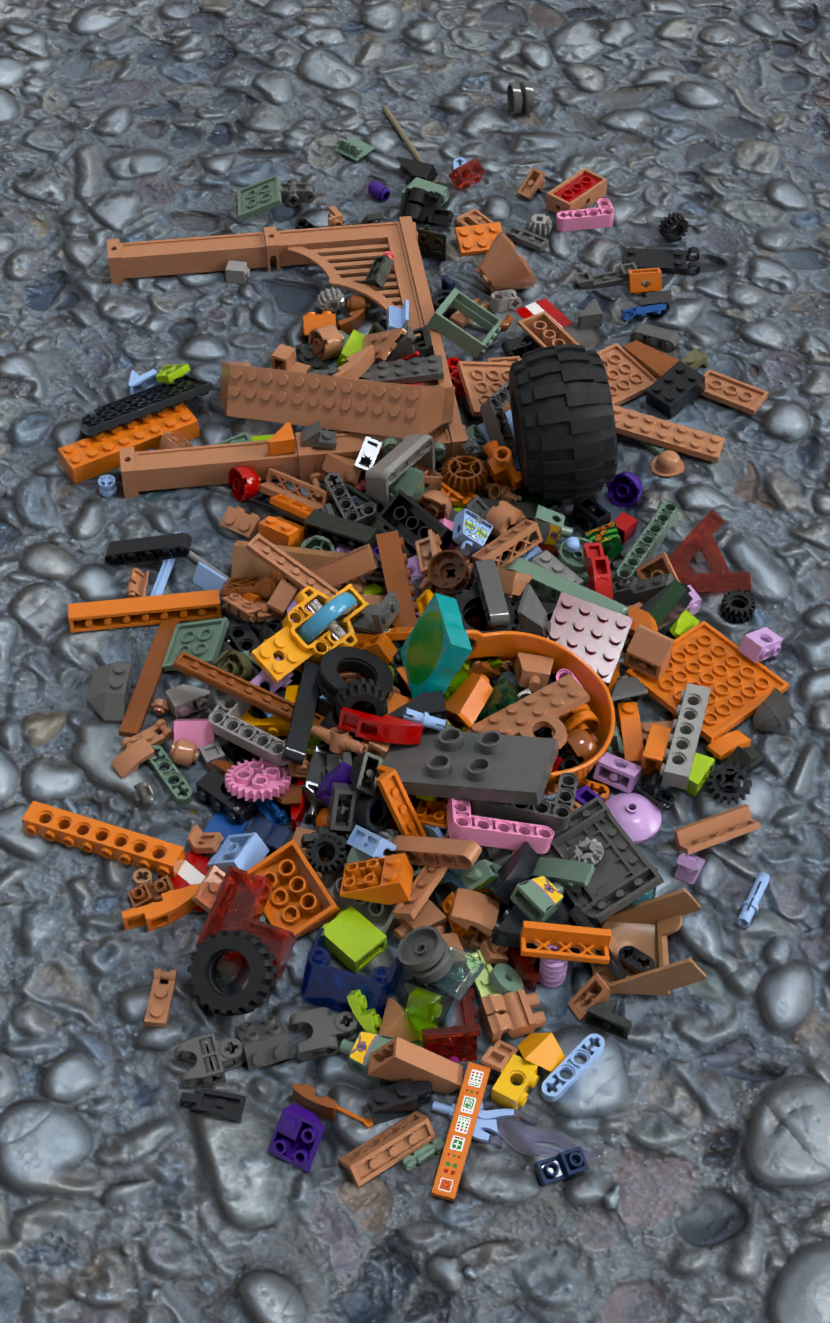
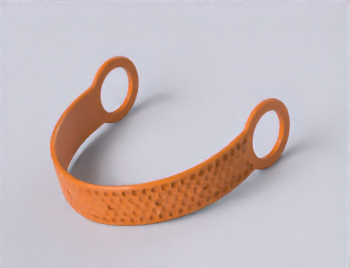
(601, 704)

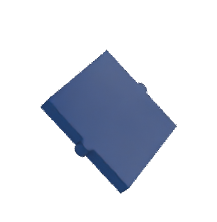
(221, 824)

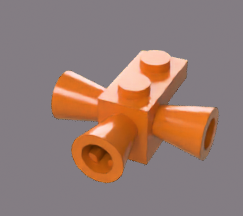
(501, 465)

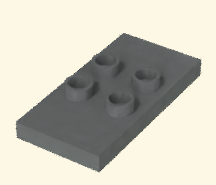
(475, 766)

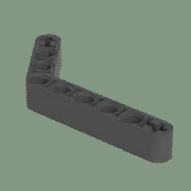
(496, 419)

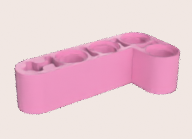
(586, 218)

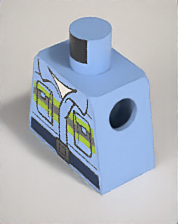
(470, 531)

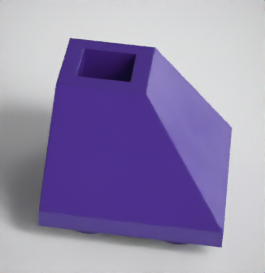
(297, 1137)

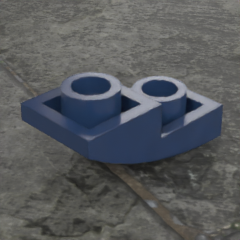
(561, 1166)

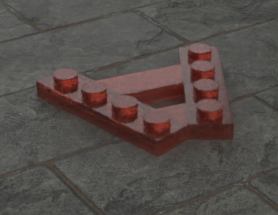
(720, 577)

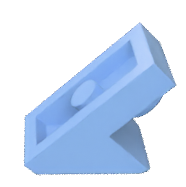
(138, 383)

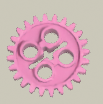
(257, 780)

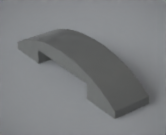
(606, 279)

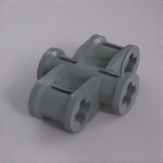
(300, 192)

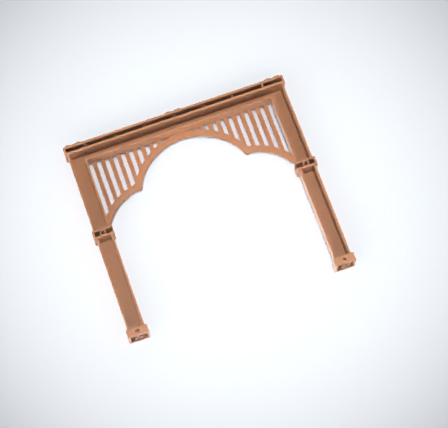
(316, 246)

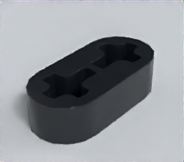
(639, 959)

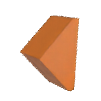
(282, 441)

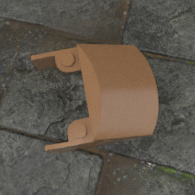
(647, 929)

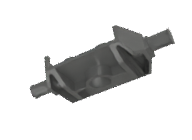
(315, 773)

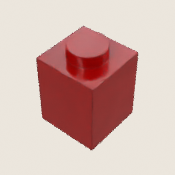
(626, 526)

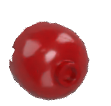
(244, 481)

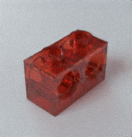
(467, 174)

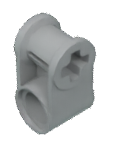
(503, 301)

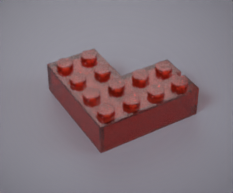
(240, 908)

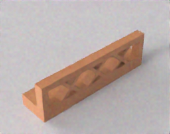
(273, 489)
(509, 540)
(715, 829)
(388, 1147)

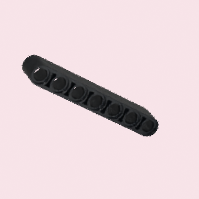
(302, 715)

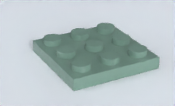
(259, 197)
(198, 639)

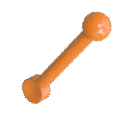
(368, 1122)

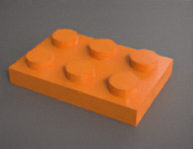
(476, 238)

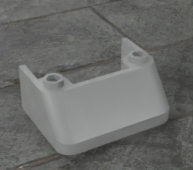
(397, 462)

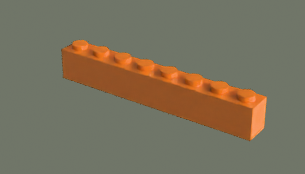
(144, 610)

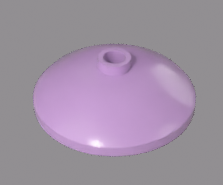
(639, 823)

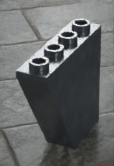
(509, 930)

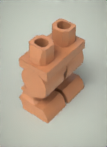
(511, 1014)

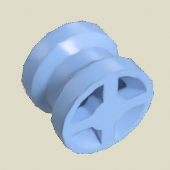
(107, 485)

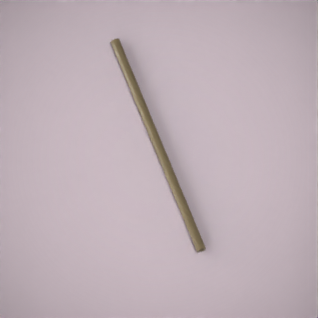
(404, 137)

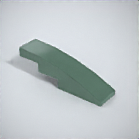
(564, 871)

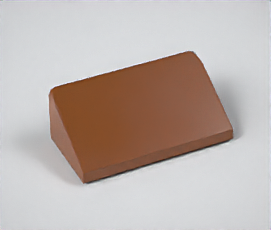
(292, 796)

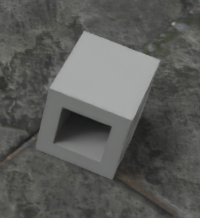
(237, 272)

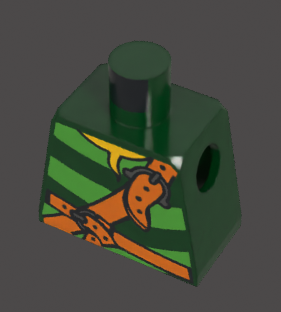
(608, 536)

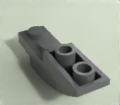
(634, 591)

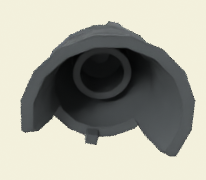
(772, 711)

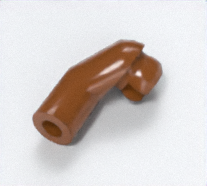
(506, 322)

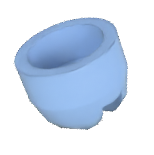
(572, 544)

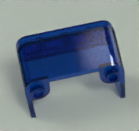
(330, 986)

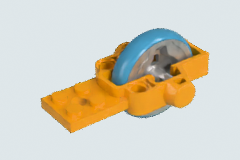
(326, 618)

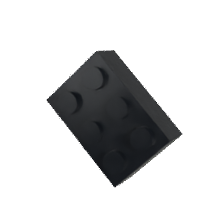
(675, 389)

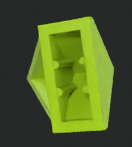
(683, 624)

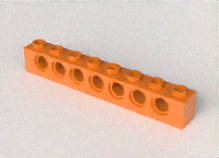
(103, 839)

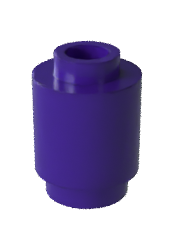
(378, 191)

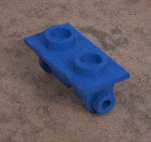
(273, 811)

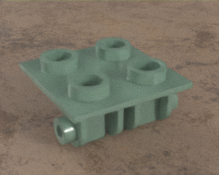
(353, 148)

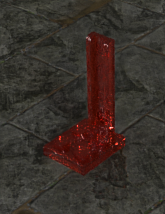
(456, 1040)

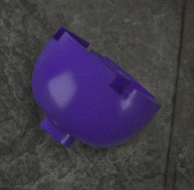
(625, 489)

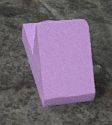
(689, 867)

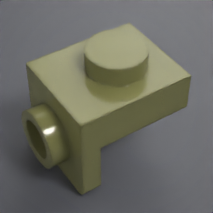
(695, 359)

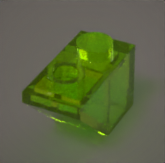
(423, 1010)

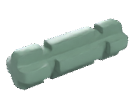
(423, 1154)

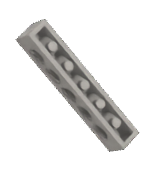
(686, 736)

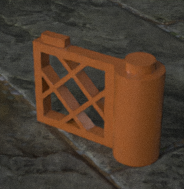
(263, 584)

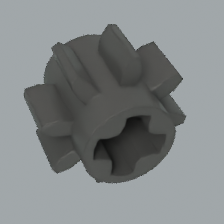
(144, 792)

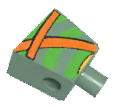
(481, 876)

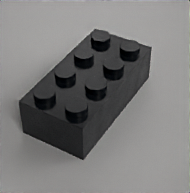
(413, 521)

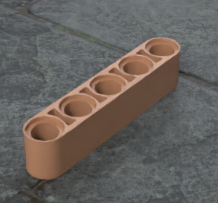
(437, 851)

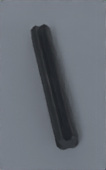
(614, 965)

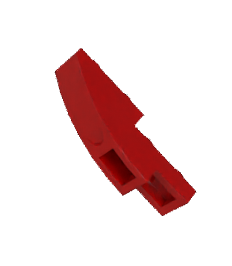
(598, 569)
(381, 729)

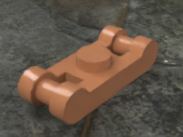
(151, 735)

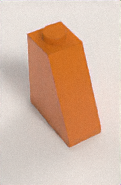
(469, 699)
(655, 748)

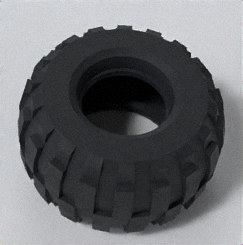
(563, 422)

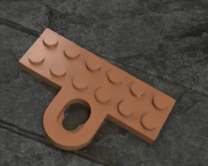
(537, 711)

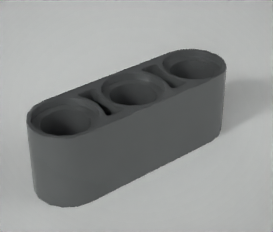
(655, 337)

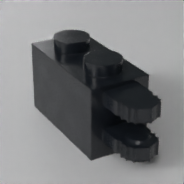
(397, 1100)

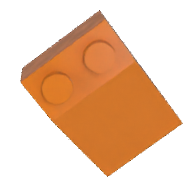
(282, 531)

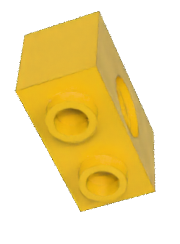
(516, 1071)

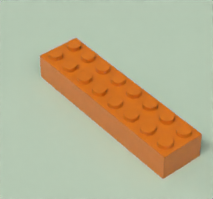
(102, 453)

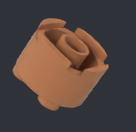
(326, 342)
(503, 518)

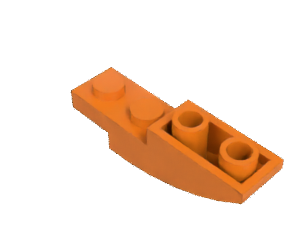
(156, 915)

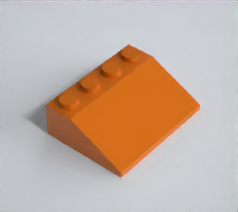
(298, 894)

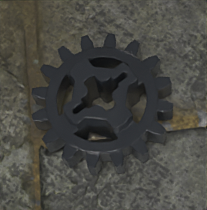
(729, 783)

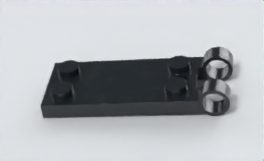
(667, 260)

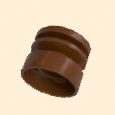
(443, 566)

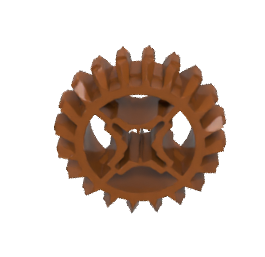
(465, 473)

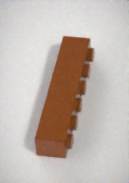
(397, 577)

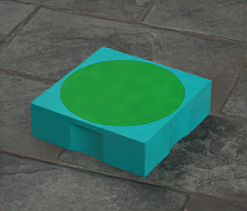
(435, 647)

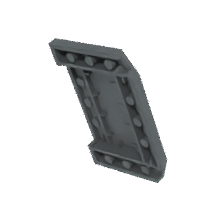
(620, 874)

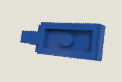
(640, 311)

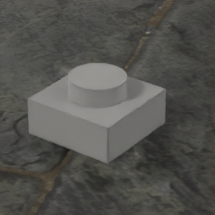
(211, 752)

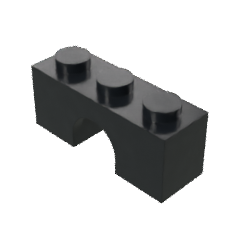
(212, 790)

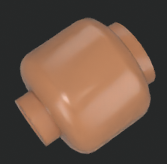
(184, 752)

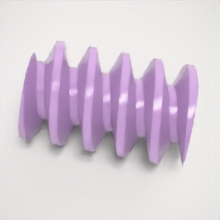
(552, 971)

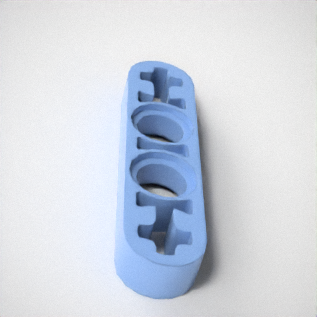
(574, 1068)

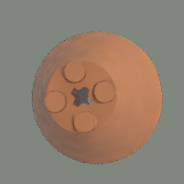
(503, 267)

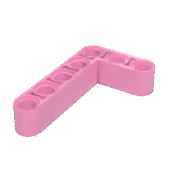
(493, 831)

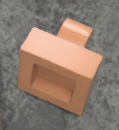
(494, 953)

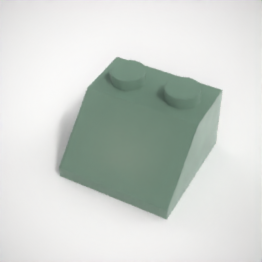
(410, 483)

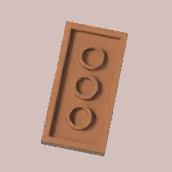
(733, 392)

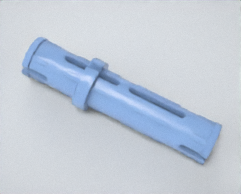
(750, 906)

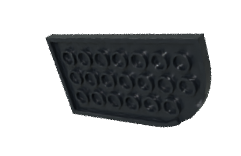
(143, 403)

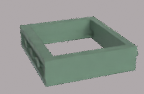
(474, 312)

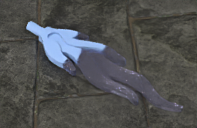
(517, 1135)

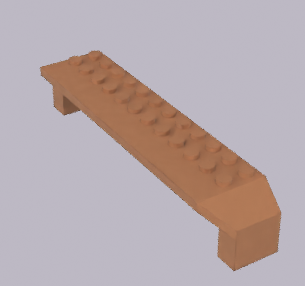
(334, 400)

